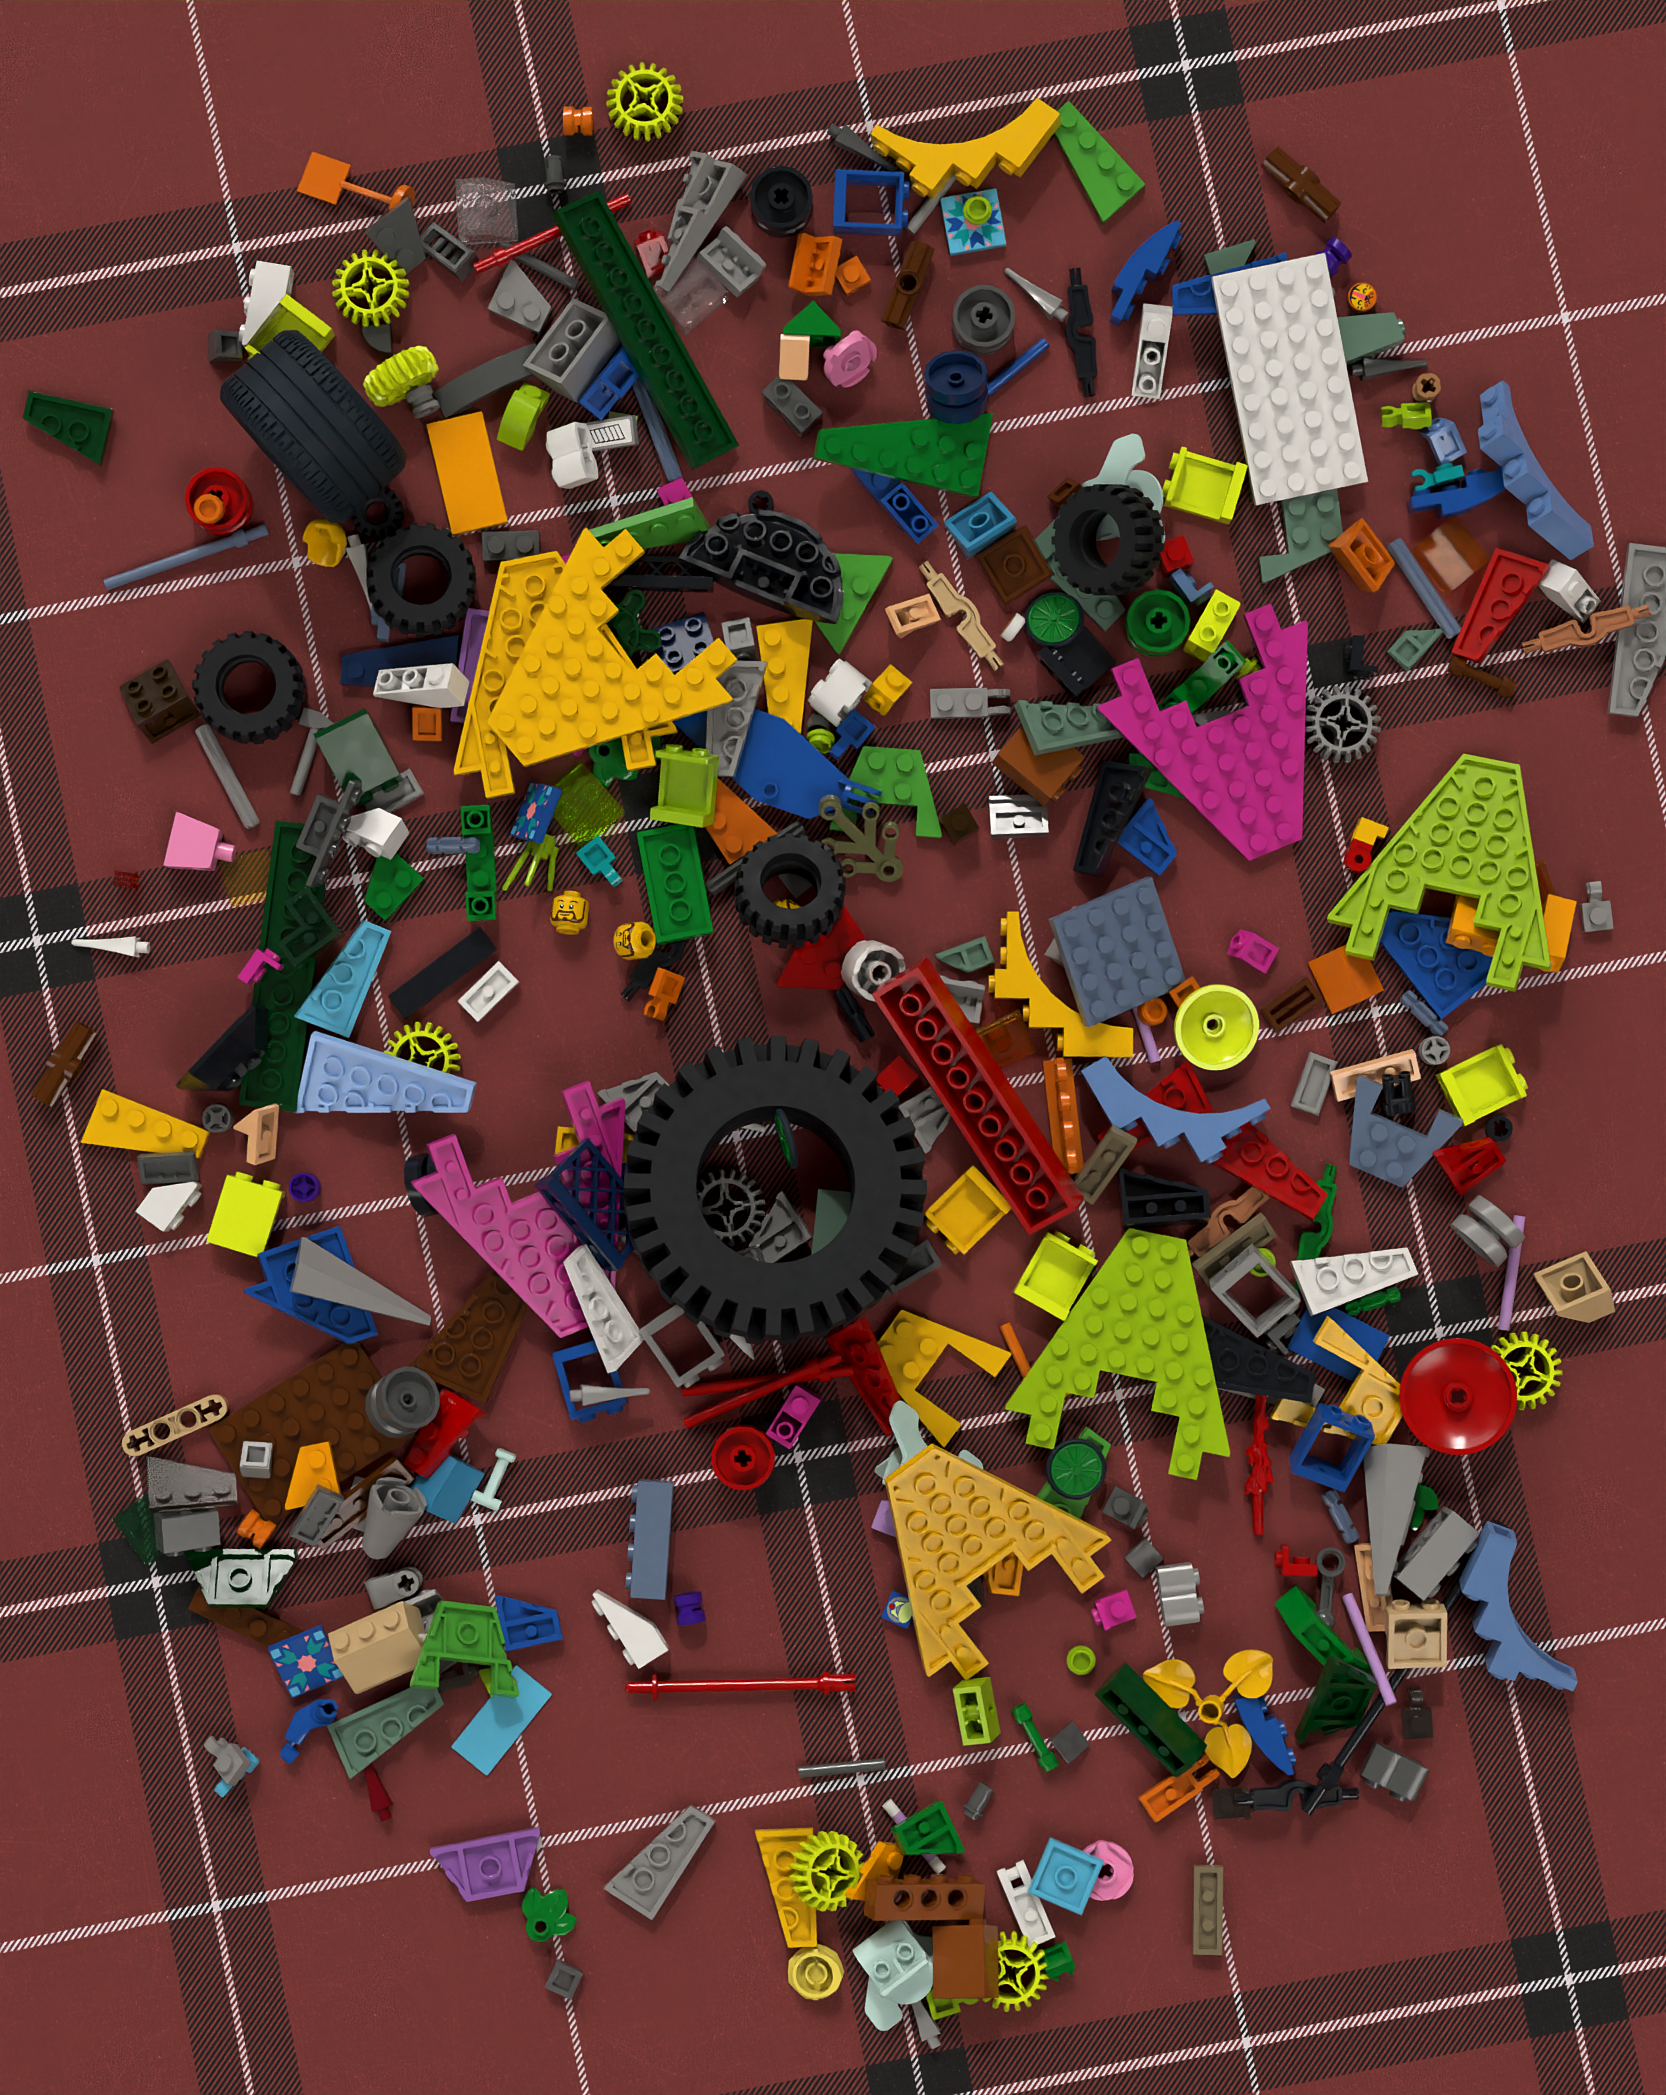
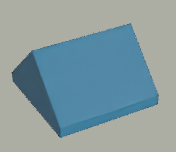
(980, 524)
(449, 1488)

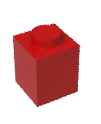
(1175, 556)
(896, 1076)

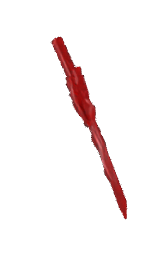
(1260, 1464)

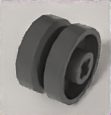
(986, 303)
(402, 1402)

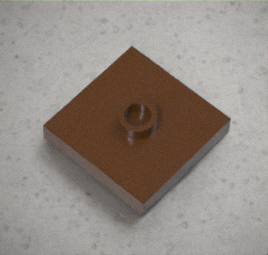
(1015, 565)

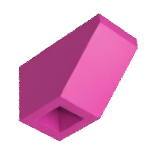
(794, 1415)

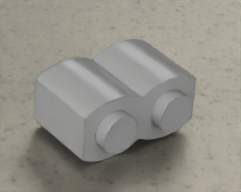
(1178, 1594)

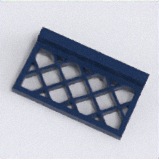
(575, 1216)

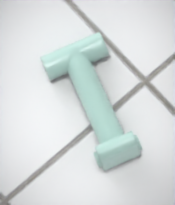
(487, 1498)

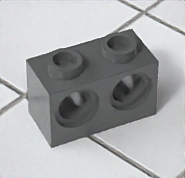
(792, 406)

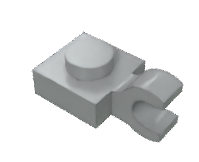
(1596, 913)
(231, 1760)

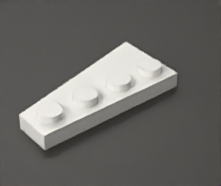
(1340, 1279)
(603, 1309)

